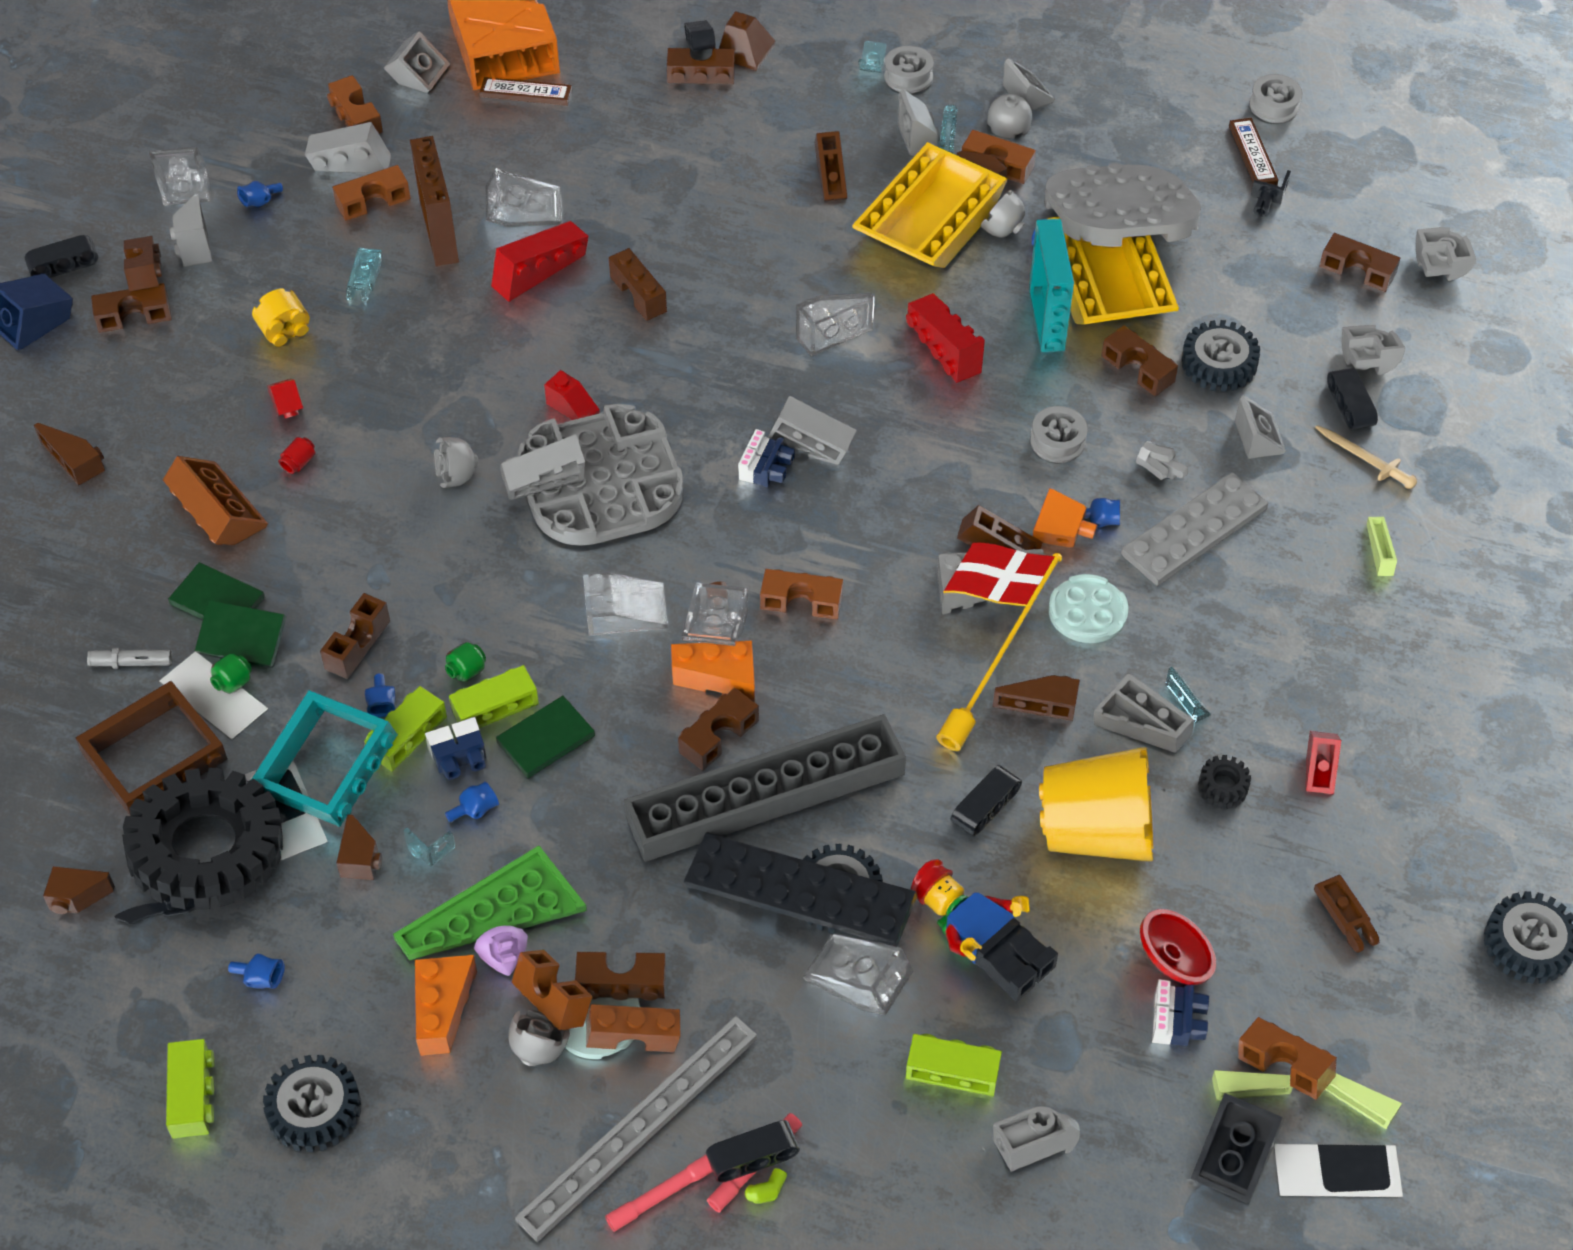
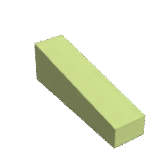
(1381, 546)
(1249, 1084)
(1365, 1100)

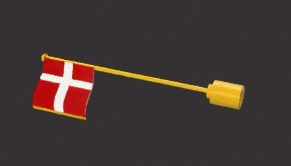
(1002, 578)

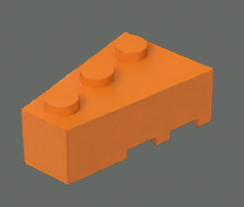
(714, 667)
(440, 996)

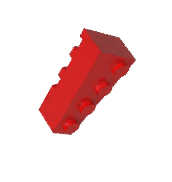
(536, 258)
(947, 337)

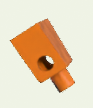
(1062, 521)

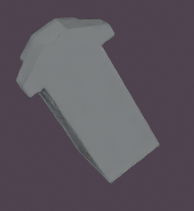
(1034, 1136)

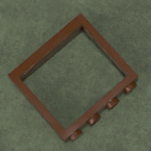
(435, 209)
(133, 718)

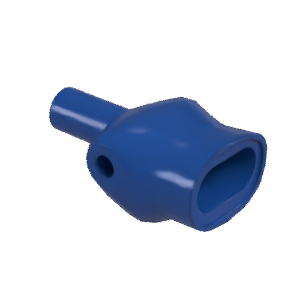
(257, 194)
(1104, 512)
(380, 698)
(474, 802)
(260, 971)

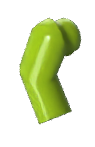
(766, 1191)

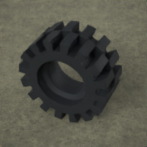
(1220, 794)

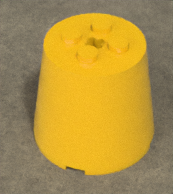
(1099, 806)

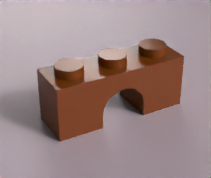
(349, 103)
(1016, 158)
(385, 184)
(782, 586)
(561, 1002)
(612, 1024)
(1267, 1043)

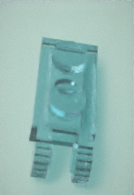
(948, 128)
(364, 273)

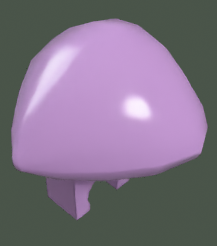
(501, 947)

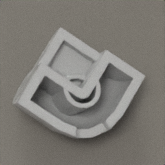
(1444, 253)
(1369, 348)

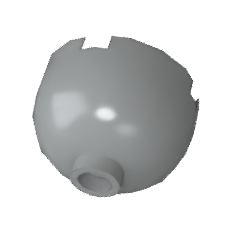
(1009, 116)
(1005, 216)
(454, 461)
(536, 1038)

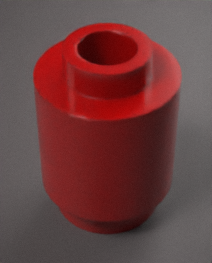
(297, 455)

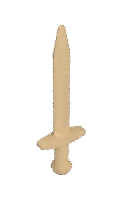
(1388, 469)

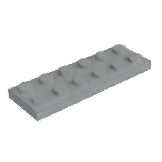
(1194, 529)

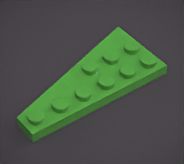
(516, 895)

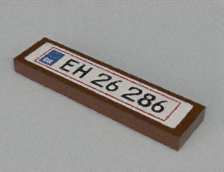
(526, 91)
(1253, 151)

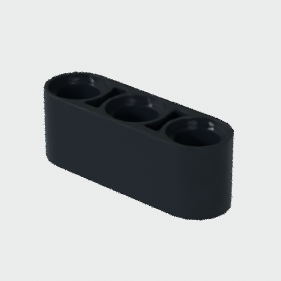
(700, 35)
(62, 256)
(1352, 398)
(986, 800)
(752, 1151)

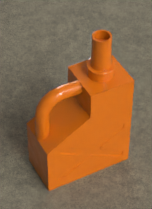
(504, 39)

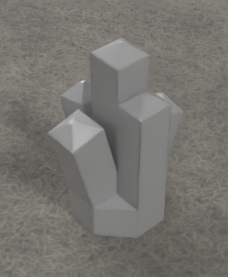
(1160, 461)

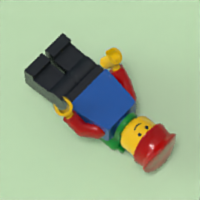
(985, 930)

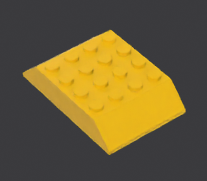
(933, 206)
(1117, 280)

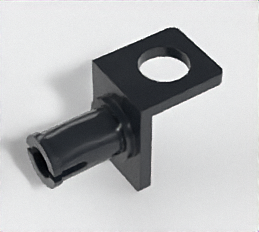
(1268, 193)

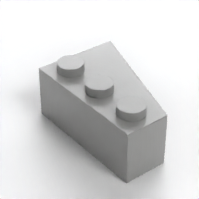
(348, 150)
(812, 431)
(544, 468)
(1143, 715)

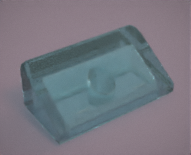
(1186, 696)

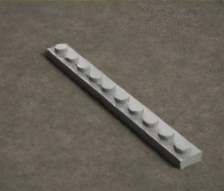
(635, 1129)

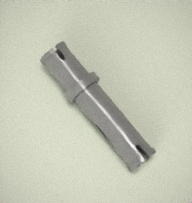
(129, 658)

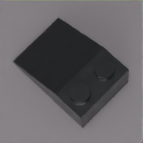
(1237, 1148)

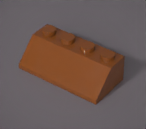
(213, 500)

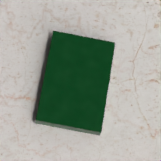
(210, 584)
(240, 632)
(545, 736)

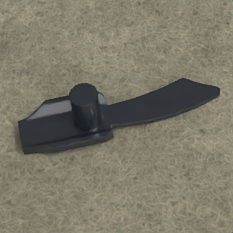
(148, 910)

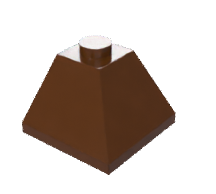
(749, 40)

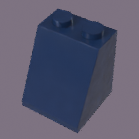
(31, 309)

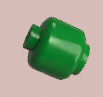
(465, 662)
(230, 673)

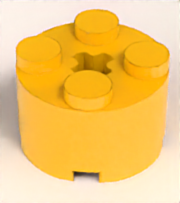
(281, 316)

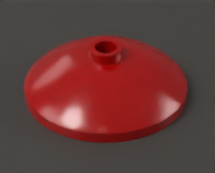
(1177, 947)

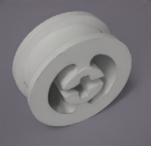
(909, 69)
(1273, 106)
(1046, 438)

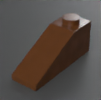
(830, 165)
(72, 453)
(986, 527)
(1044, 696)

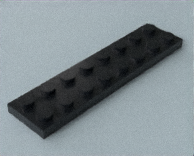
(801, 889)

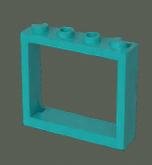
(1050, 269)
(292, 740)

